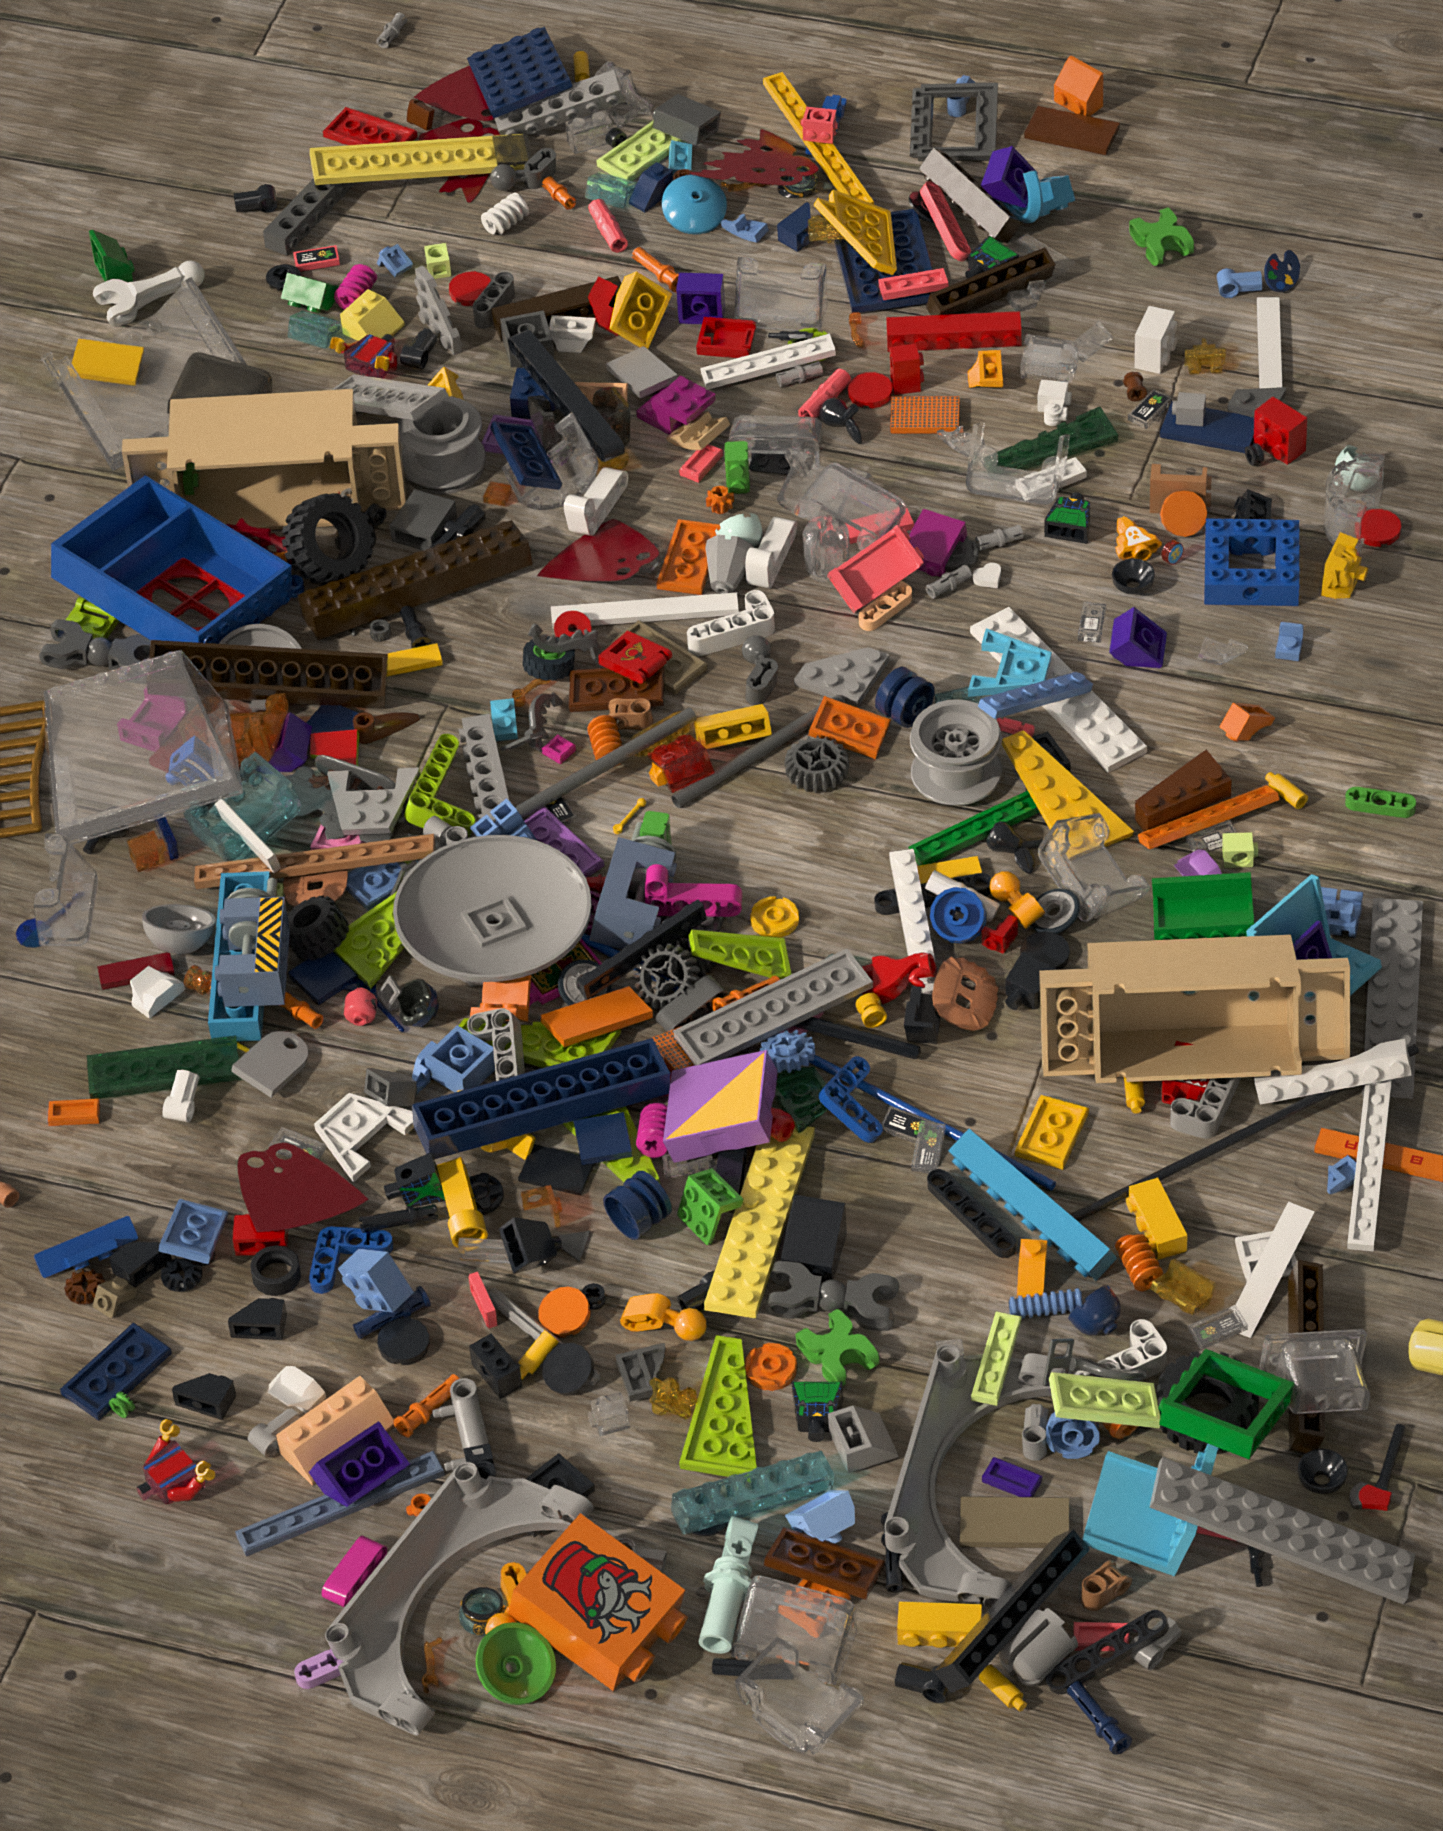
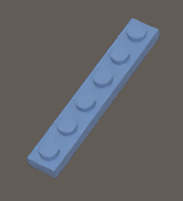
(1035, 695)

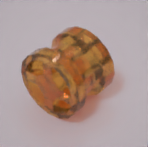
(198, 980)

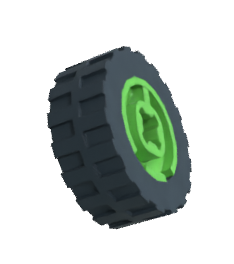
(547, 664)

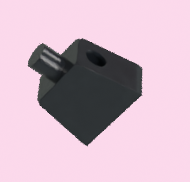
(1023, 982)
(528, 1244)

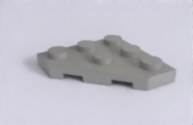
(435, 312)
(843, 674)

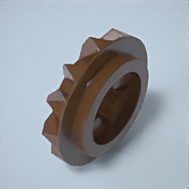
(74, 1289)

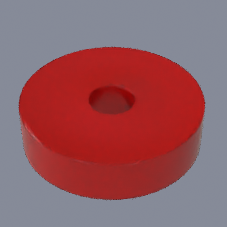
(571, 619)

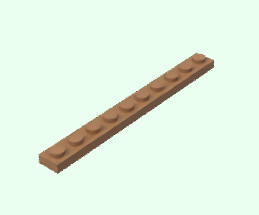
(323, 859)

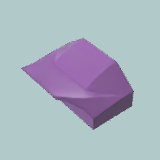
(1197, 863)

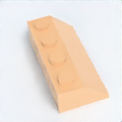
(332, 1425)

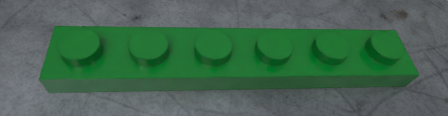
(973, 829)

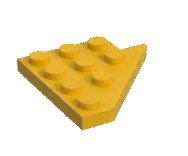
(863, 226)

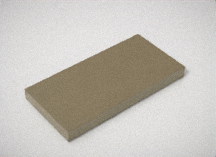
(683, 665)
(1012, 1521)

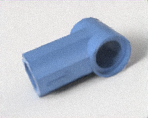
(957, 105)
(1231, 282)

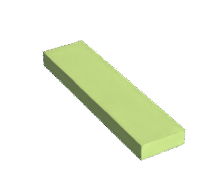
(996, 1358)

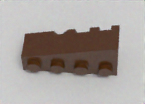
(1186, 791)

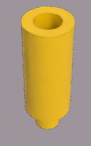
(581, 66)
(1287, 790)
(1134, 1095)
(537, 1353)
(1002, 1688)

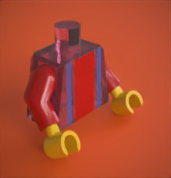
(369, 355)
(171, 1471)

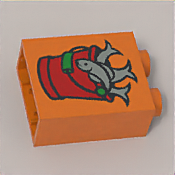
(599, 1603)

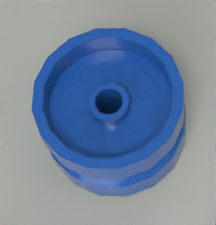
(944, 911)

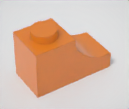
(1245, 720)

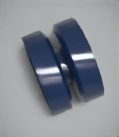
(904, 696)

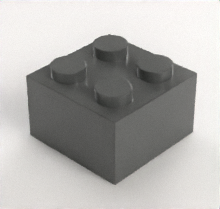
(535, 322)

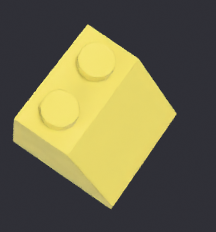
(370, 315)

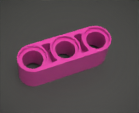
(353, 1570)

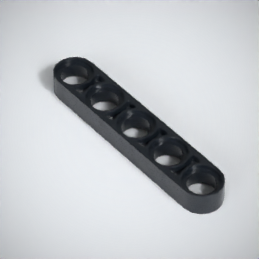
(893, 908)
(974, 1223)
(1116, 1640)

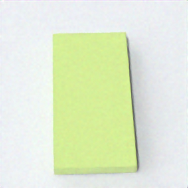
(637, 153)
(1104, 1400)

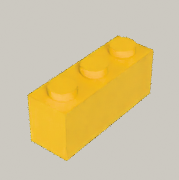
(733, 726)
(1157, 1218)
(935, 1623)

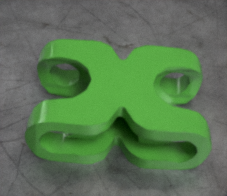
(1161, 236)
(837, 1348)

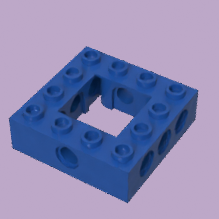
(1251, 586)

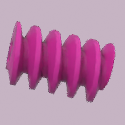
(354, 285)
(651, 1130)

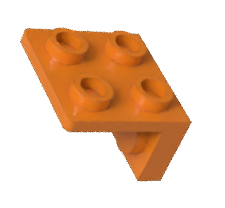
(508, 994)

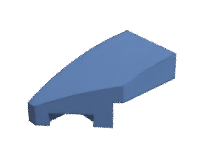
(746, 229)
(421, 1072)
(1341, 1175)

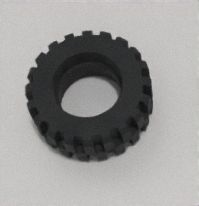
(353, 533)
(1240, 1411)

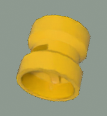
(871, 1010)

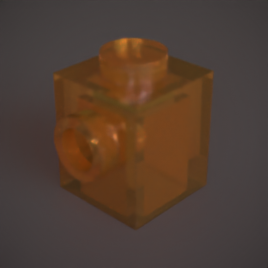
(146, 851)

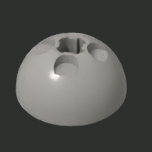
(178, 927)

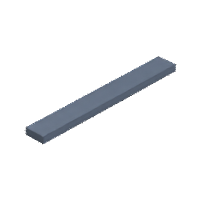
(326, 1510)

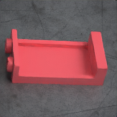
(876, 569)

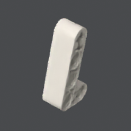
(588, 512)
(766, 560)
(734, 628)
(1145, 1351)

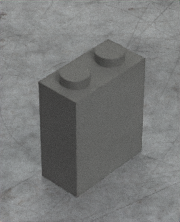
(686, 119)
(422, 520)

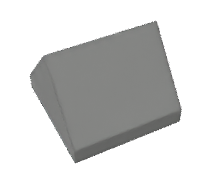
(389, 993)

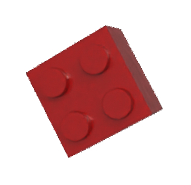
(1280, 430)

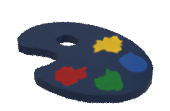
(1278, 275)

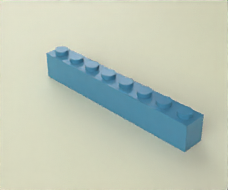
(1032, 1205)

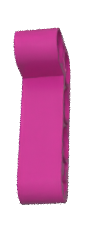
(718, 899)

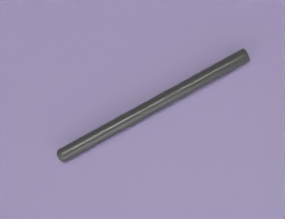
(747, 757)
(606, 762)

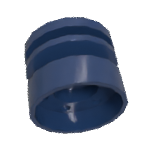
(637, 1205)

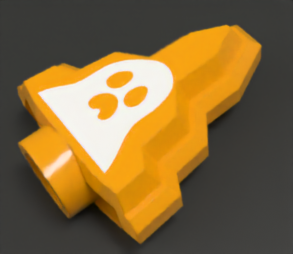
(1135, 541)

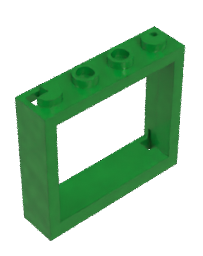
(1213, 1430)

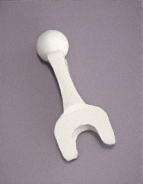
(134, 295)

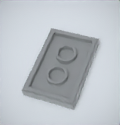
(642, 372)

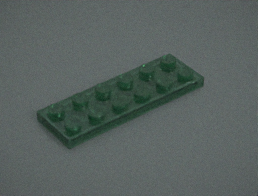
(156, 1066)

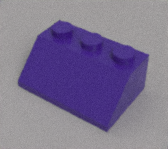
(359, 1465)

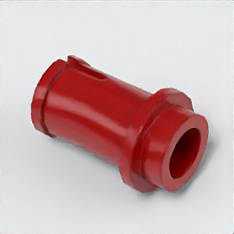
(596, 883)

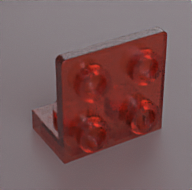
(682, 762)

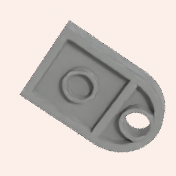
(270, 1063)

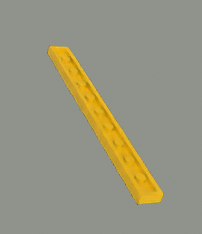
(824, 153)

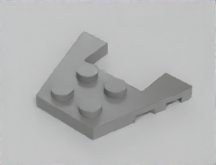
(370, 809)

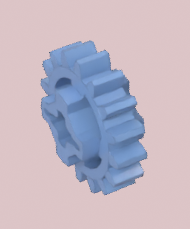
(790, 1050)

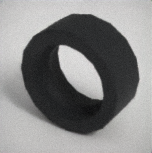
(280, 1285)

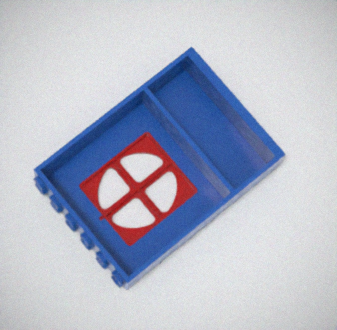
(156, 536)

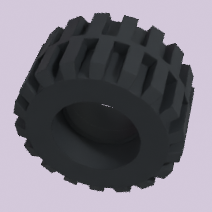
(316, 928)

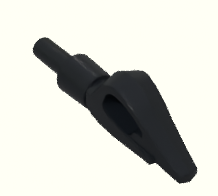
(794, 336)
(1255, 1564)

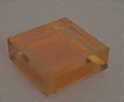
(497, 493)

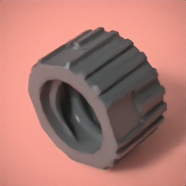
(380, 635)

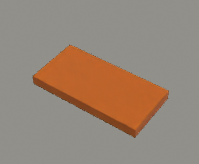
(686, 559)
(596, 1016)

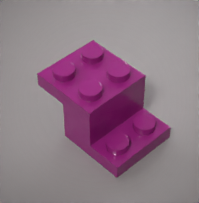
(675, 405)

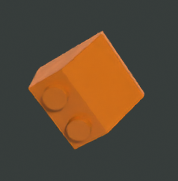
(1079, 87)

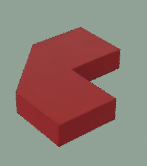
(599, 300)

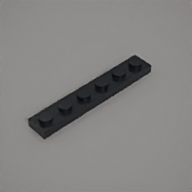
(630, 956)

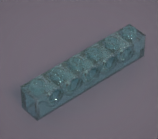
(752, 1492)

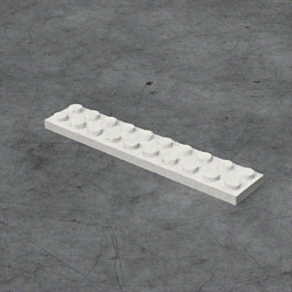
(1082, 716)

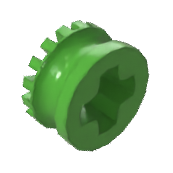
(121, 1405)

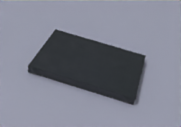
(555, 1168)

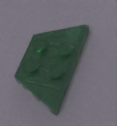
(799, 1095)

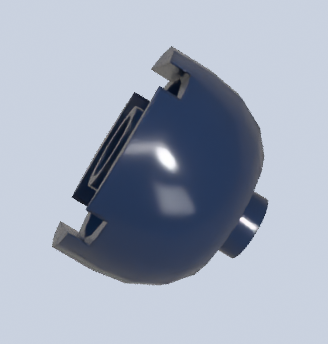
(1097, 1313)

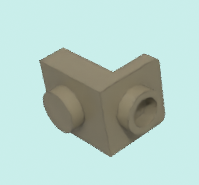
(111, 1294)

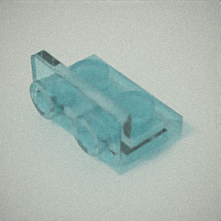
(609, 188)
(312, 328)

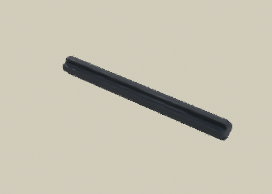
(861, 1037)

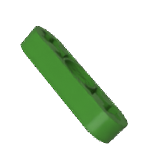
(1398, 799)

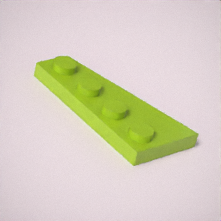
(746, 952)

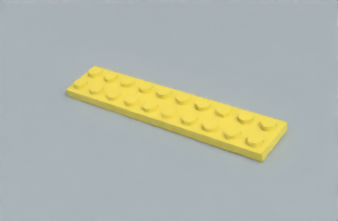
(404, 160)
(758, 1225)

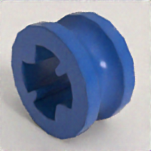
(296, 586)

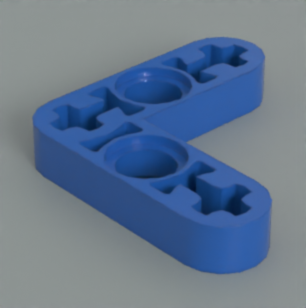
(842, 1094)
(341, 1245)

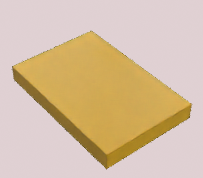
(107, 361)
(1051, 1132)

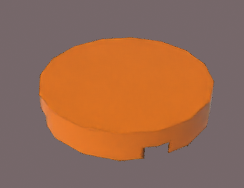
(1183, 513)
(564, 1311)
(771, 1366)

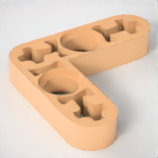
(893, 597)

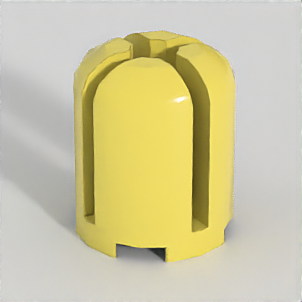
(1427, 1346)

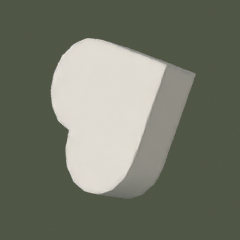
(988, 575)

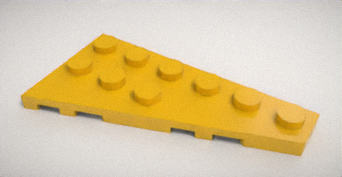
(1056, 789)

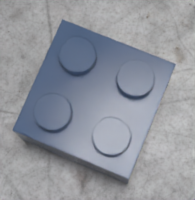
(460, 1060)
(375, 1280)

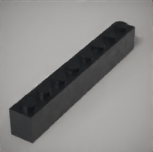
(1011, 1611)

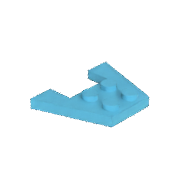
(1019, 665)

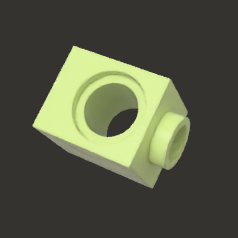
(438, 260)
(1238, 850)

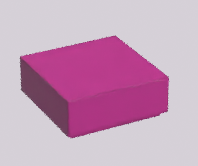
(559, 749)

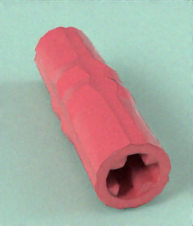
(608, 225)
(830, 388)

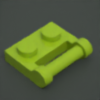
(89, 623)

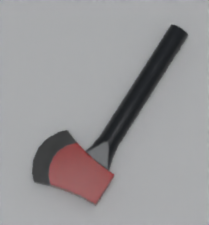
(1378, 1497)

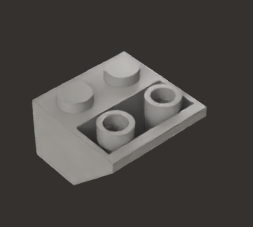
(860, 1438)

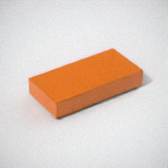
(74, 1112)

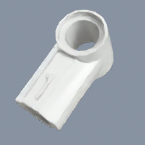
(180, 1103)

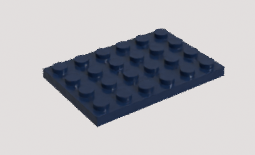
(519, 72)
(863, 280)

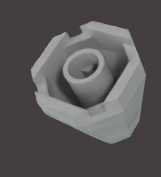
(726, 562)

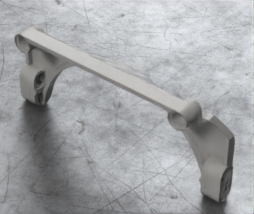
(945, 1412)
(454, 1523)

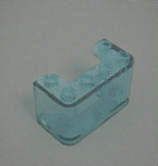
(264, 806)

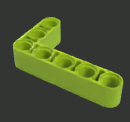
(423, 799)

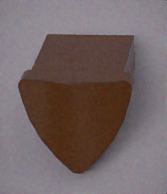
(420, 114)

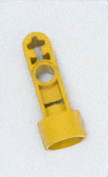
(464, 1218)

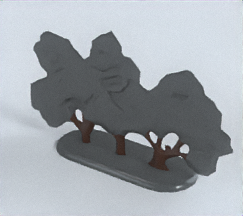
(322, 797)

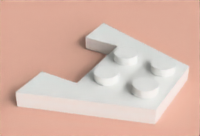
(353, 1124)

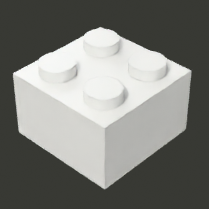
(1155, 339)

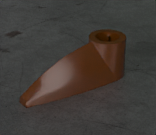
(381, 726)

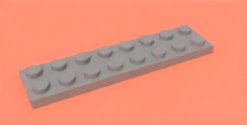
(393, 397)
(773, 1008)

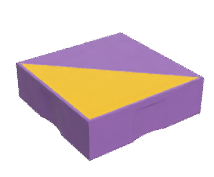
(720, 1106)

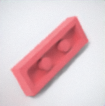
(913, 284)

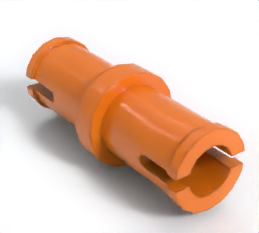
(559, 193)
(302, 1011)

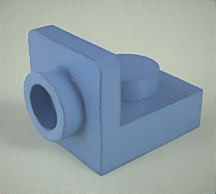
(394, 260)
(1289, 641)

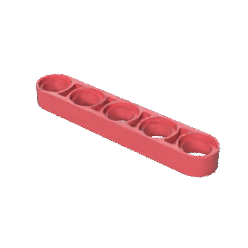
(945, 221)

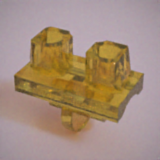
(822, 229)
(1204, 355)
(669, 1398)

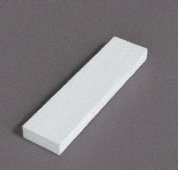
(248, 835)

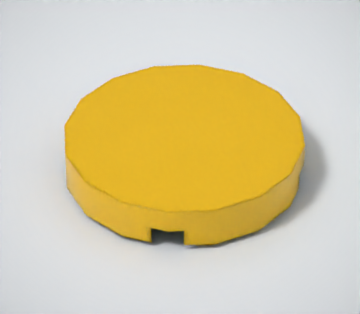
(774, 917)

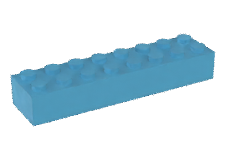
(242, 1021)

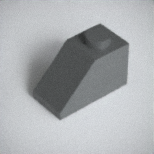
(390, 1087)

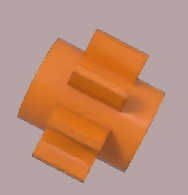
(719, 499)

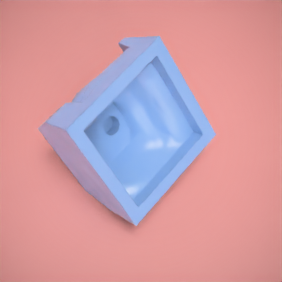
(824, 1516)

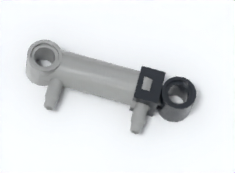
(470, 1426)

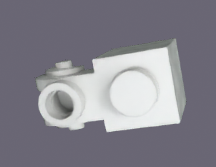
(1052, 400)

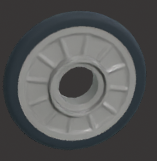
(1067, 915)
(569, 978)

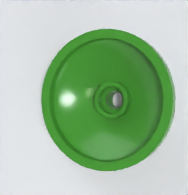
(527, 1654)

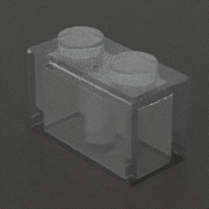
(588, 131)

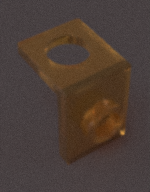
(546, 1199)

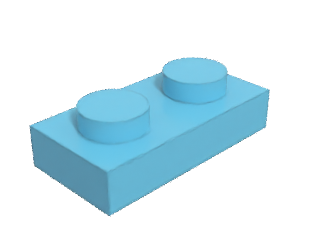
(680, 156)
(504, 719)

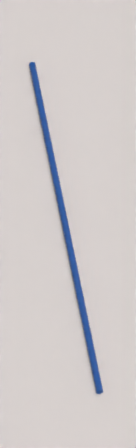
(867, 1087)

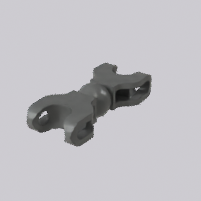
(80, 647)
(808, 1292)

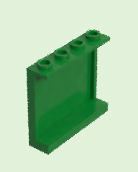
(1202, 906)

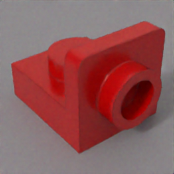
(1001, 937)

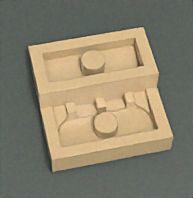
(698, 432)

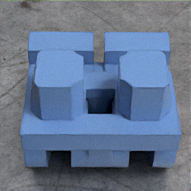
(507, 823)
(1342, 913)

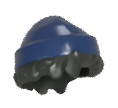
(417, 1003)

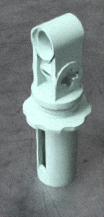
(728, 1586)

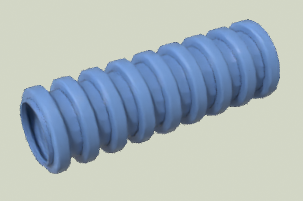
(1045, 1303)

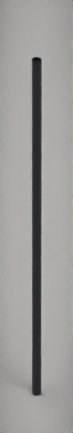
(1214, 1148)

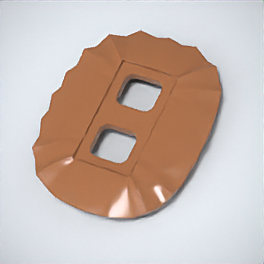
(297, 886)
(948, 986)

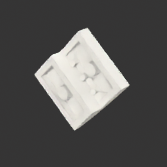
(1250, 1250)

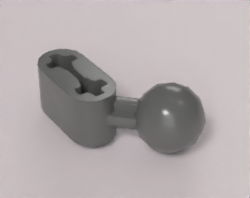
(535, 171)
(764, 675)

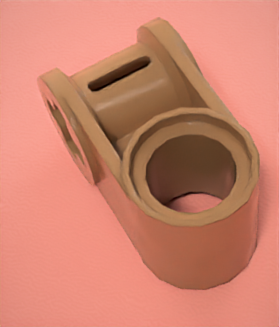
(631, 713)
(1104, 1586)

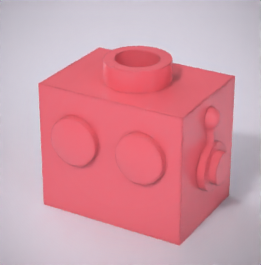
(819, 125)

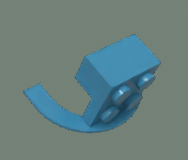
(1043, 196)

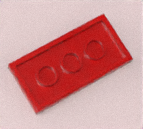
(359, 128)

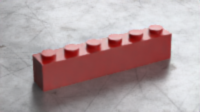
(955, 331)

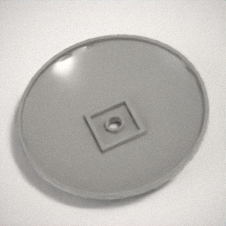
(507, 879)

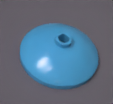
(692, 214)

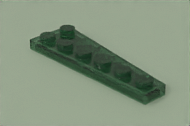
(1086, 433)

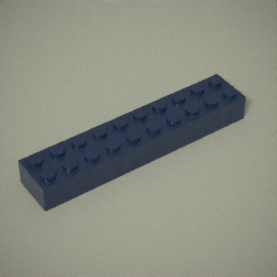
(541, 1099)

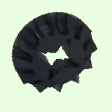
(279, 272)
(173, 1281)

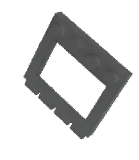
(985, 119)

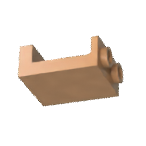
(1165, 484)

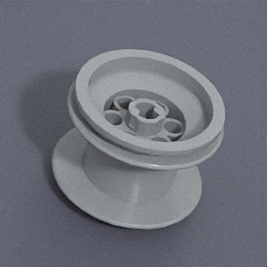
(443, 448)
(955, 753)

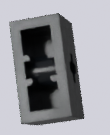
(495, 1366)

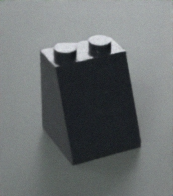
(815, 1235)

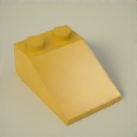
(639, 309)

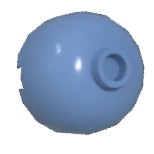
(1071, 1436)

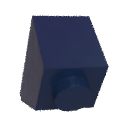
(651, 187)
(794, 228)

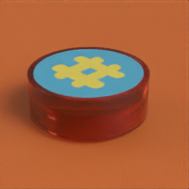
(1172, 552)

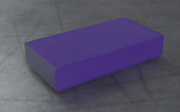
(1011, 1478)

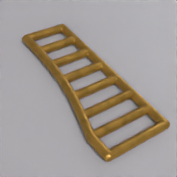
(32, 776)

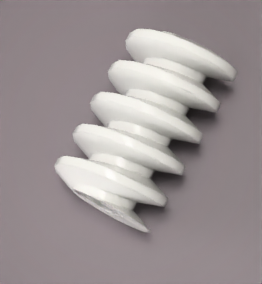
(505, 214)

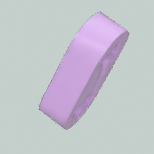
(319, 1668)

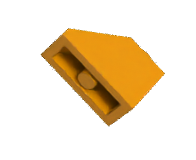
(1032, 1267)

